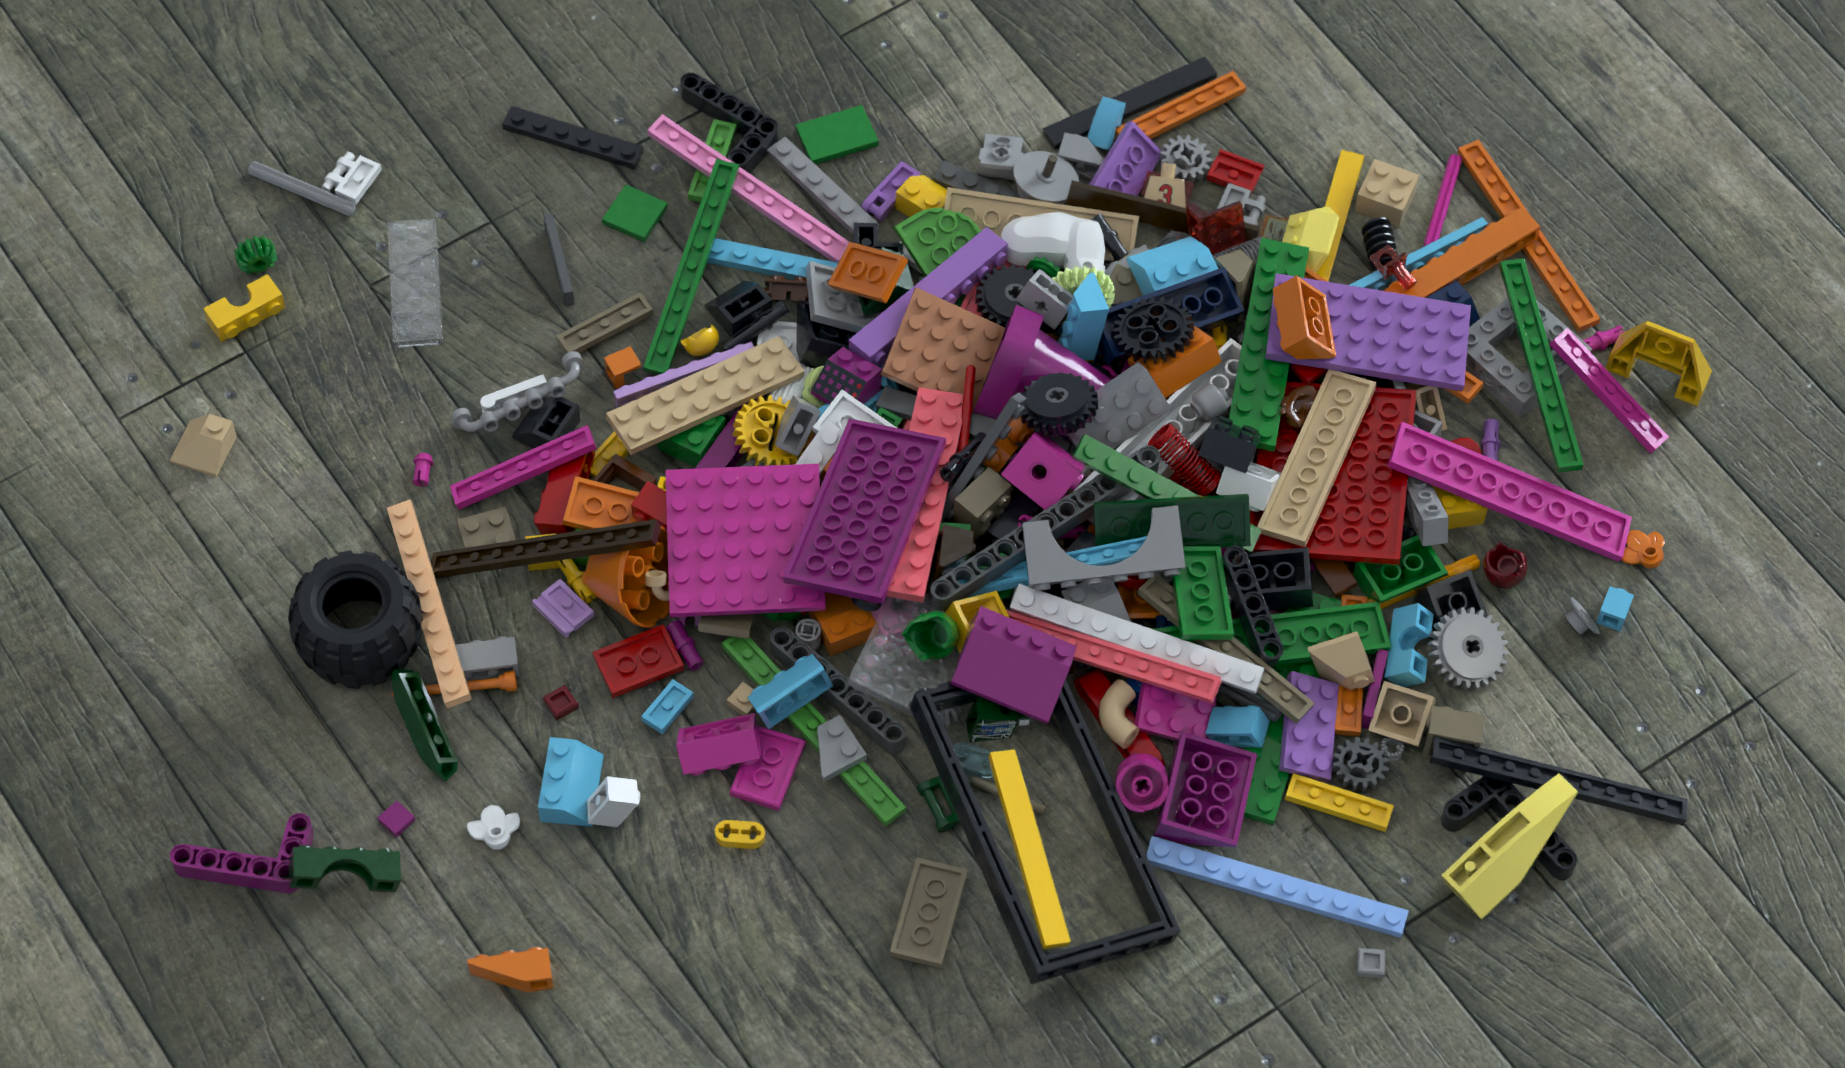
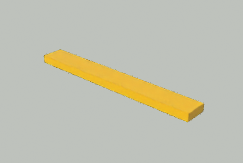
(1340, 200)
(1029, 849)

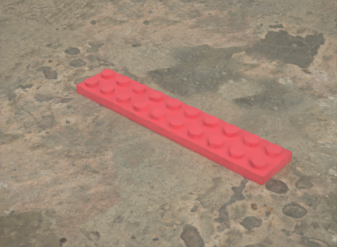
(937, 415)

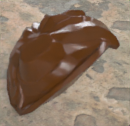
(1297, 405)

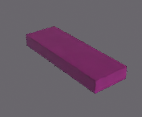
(1374, 689)

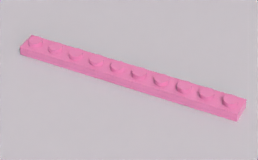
(751, 190)

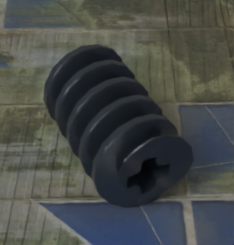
(1377, 235)

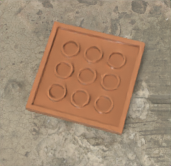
(938, 344)

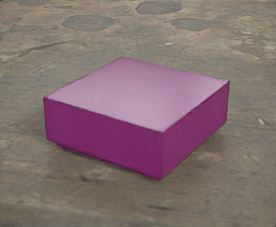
(396, 819)

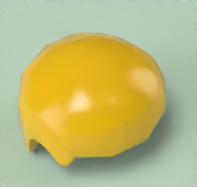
(701, 342)

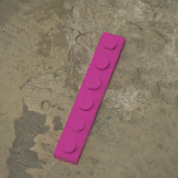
(1609, 390)
(523, 467)

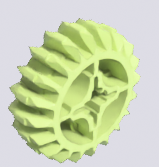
(1072, 278)

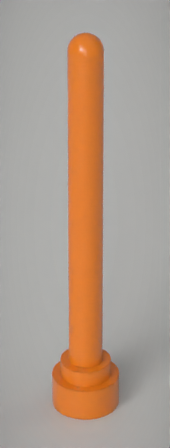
(505, 682)

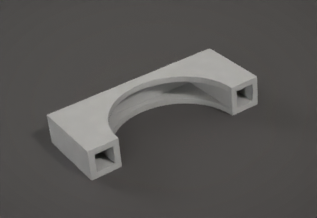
(1051, 565)

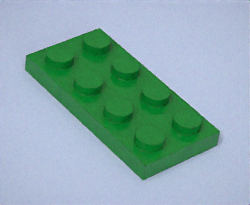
(1203, 596)

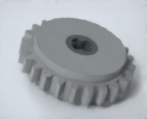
(1451, 649)

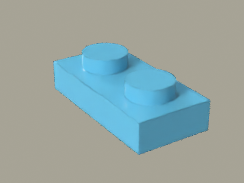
(667, 706)

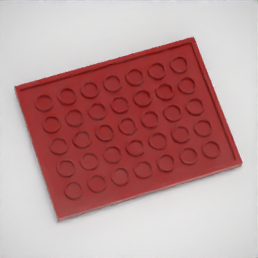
(1367, 499)

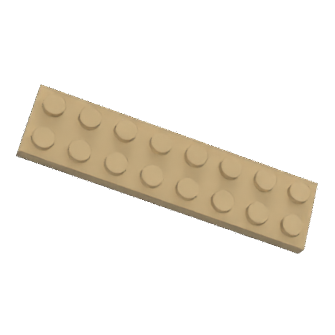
(998, 211)
(704, 395)
(1316, 457)

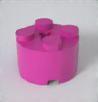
(1141, 797)

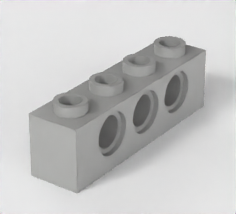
(1426, 513)

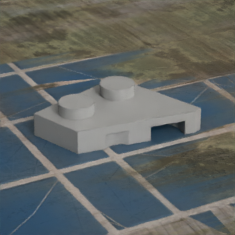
(838, 748)

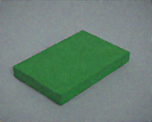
(837, 135)

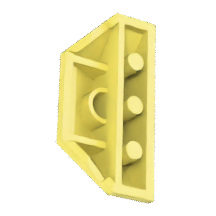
(1313, 230)

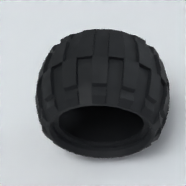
(362, 653)

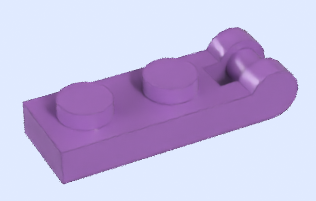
(886, 191)

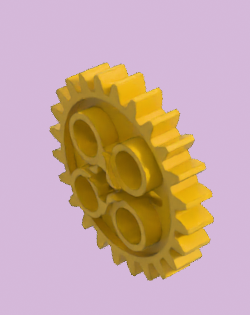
(750, 427)

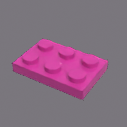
(1170, 713)

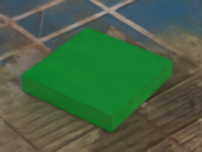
(634, 213)

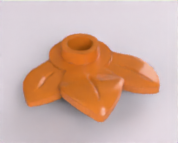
(1644, 549)

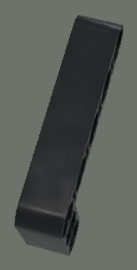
(757, 127)
(1497, 801)

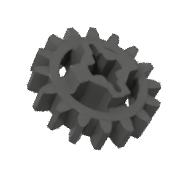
(1360, 764)

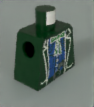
(992, 721)

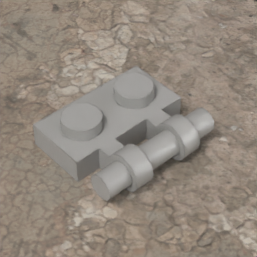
(1235, 193)

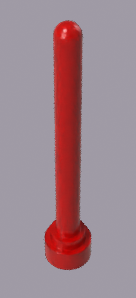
(966, 409)

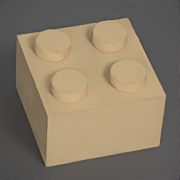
(1387, 192)

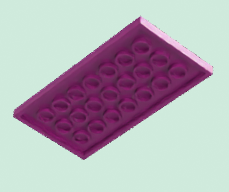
(865, 511)

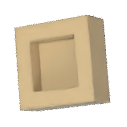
(739, 701)

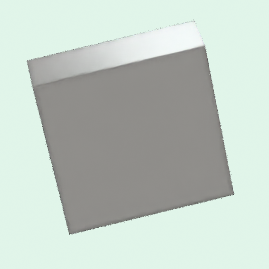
(1370, 963)

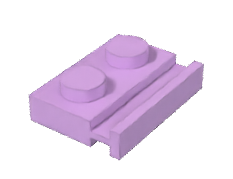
(563, 608)

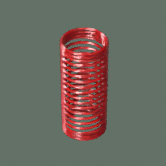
(1207, 482)

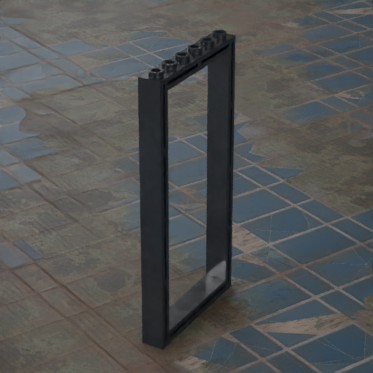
(1038, 966)

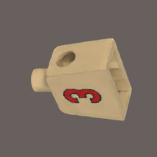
(1166, 187)

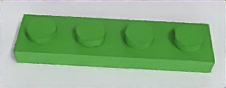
(720, 139)

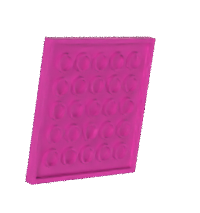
(735, 538)

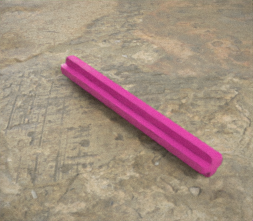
(1443, 199)

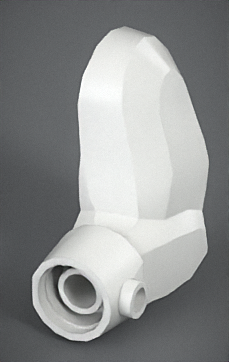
(1057, 238)

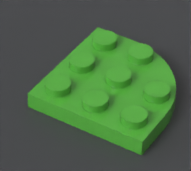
(935, 236)

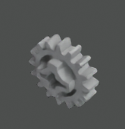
(1187, 157)

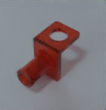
(1395, 267)

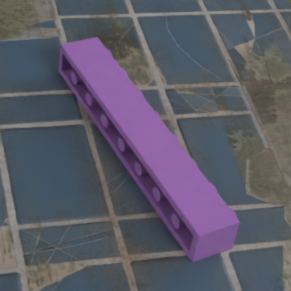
(947, 281)

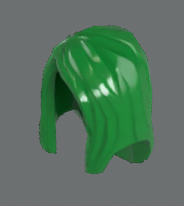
(932, 635)

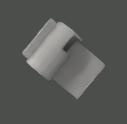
(999, 156)

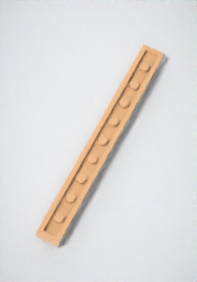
(435, 621)

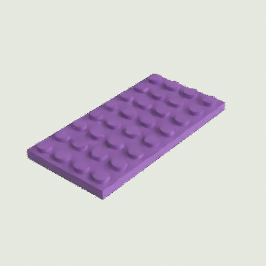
(1387, 335)

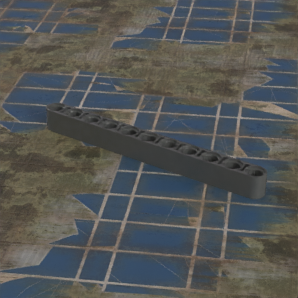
(1011, 542)

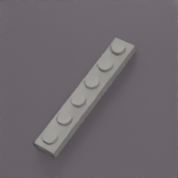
(818, 184)

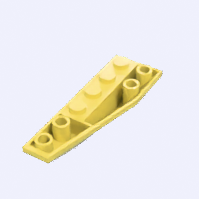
(1509, 848)

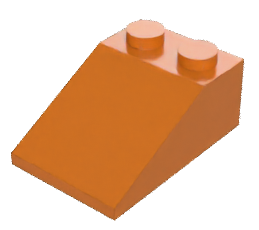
(842, 623)

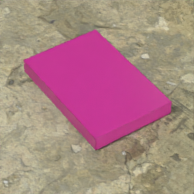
(770, 776)

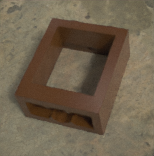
(625, 471)

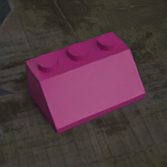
(719, 744)

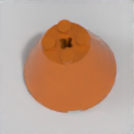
(621, 582)

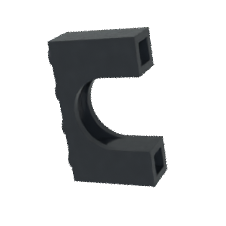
(1009, 521)

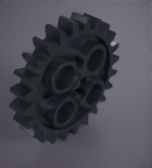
(1141, 339)

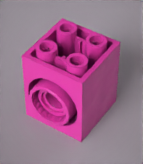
(1043, 487)

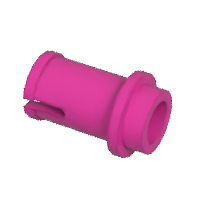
(422, 469)

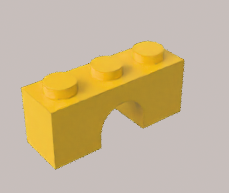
(230, 320)

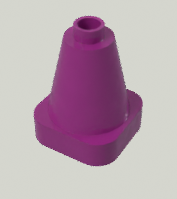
(1025, 356)

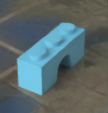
(1408, 627)

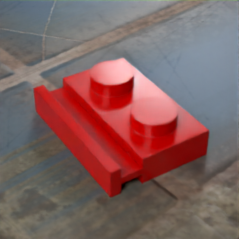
(1235, 170)

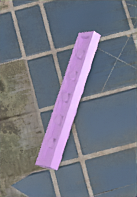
(650, 384)

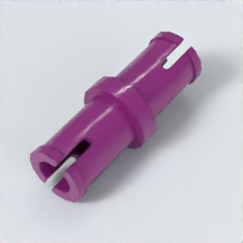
(685, 645)

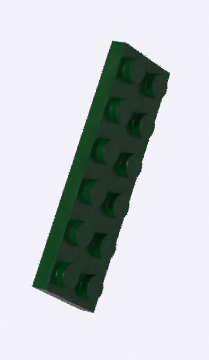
(1203, 520)

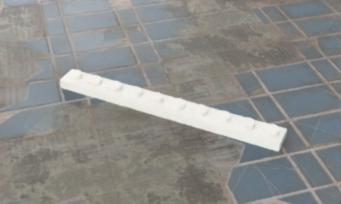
(1136, 637)

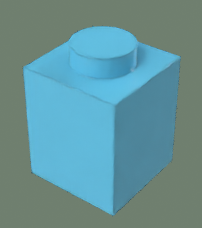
(1615, 608)

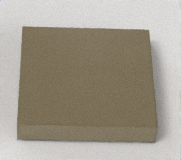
(729, 625)

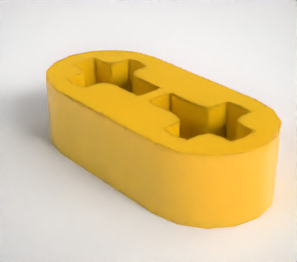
(740, 834)

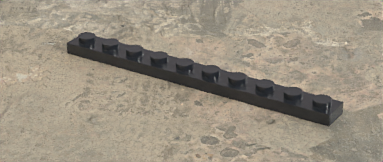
(1536, 774)

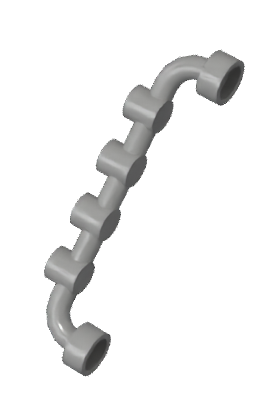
(533, 397)

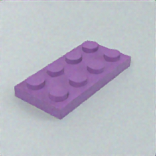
(1127, 161)
(1310, 743)

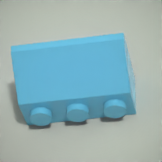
(1171, 264)
(1085, 319)
(790, 690)
(568, 781)

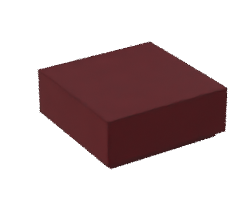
(560, 702)

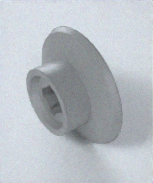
(1580, 618)

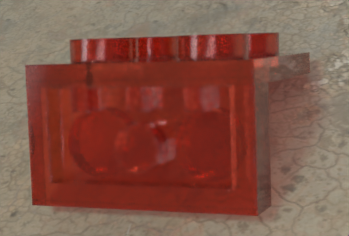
(1218, 228)

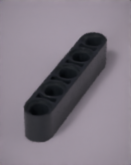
(1251, 595)

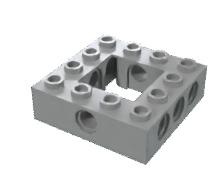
(1498, 374)

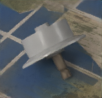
(1043, 176)

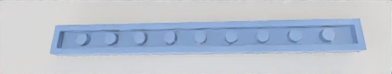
(1277, 887)

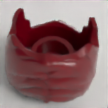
(1504, 566)

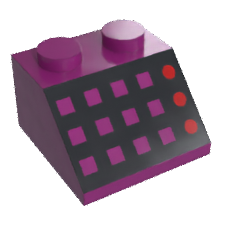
(847, 373)

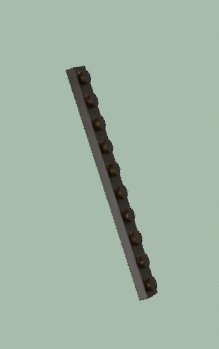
(546, 548)

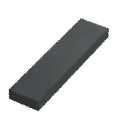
(558, 260)

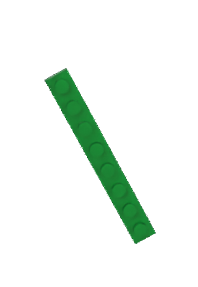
(1135, 476)

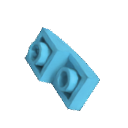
(1104, 123)

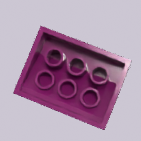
(1013, 664)
(1205, 792)

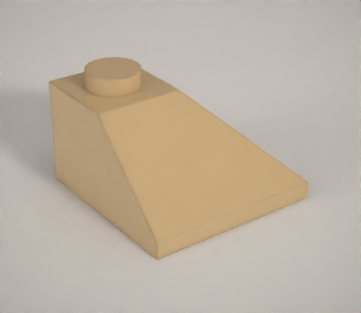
(205, 444)
(1343, 661)

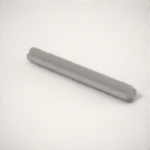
(302, 188)

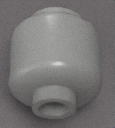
(1209, 402)

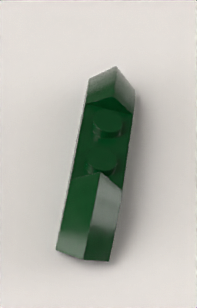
(423, 723)

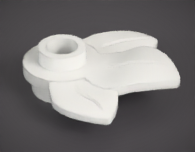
(494, 827)

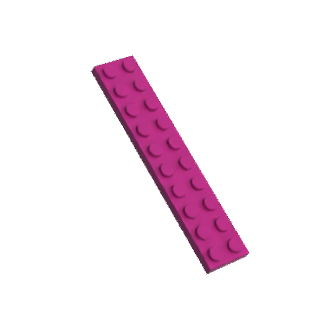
(1510, 491)

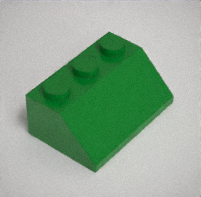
(1386, 581)

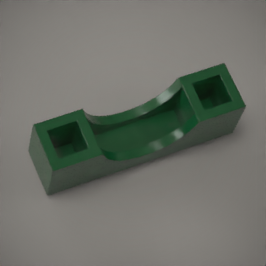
(377, 868)

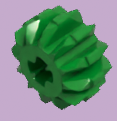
(255, 255)

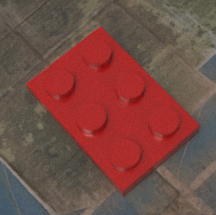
(638, 661)

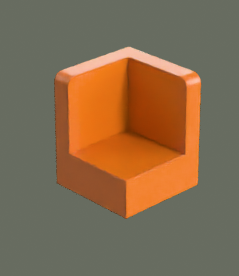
(619, 364)

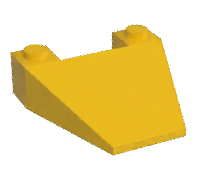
(1665, 350)

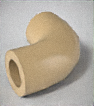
(1113, 714)

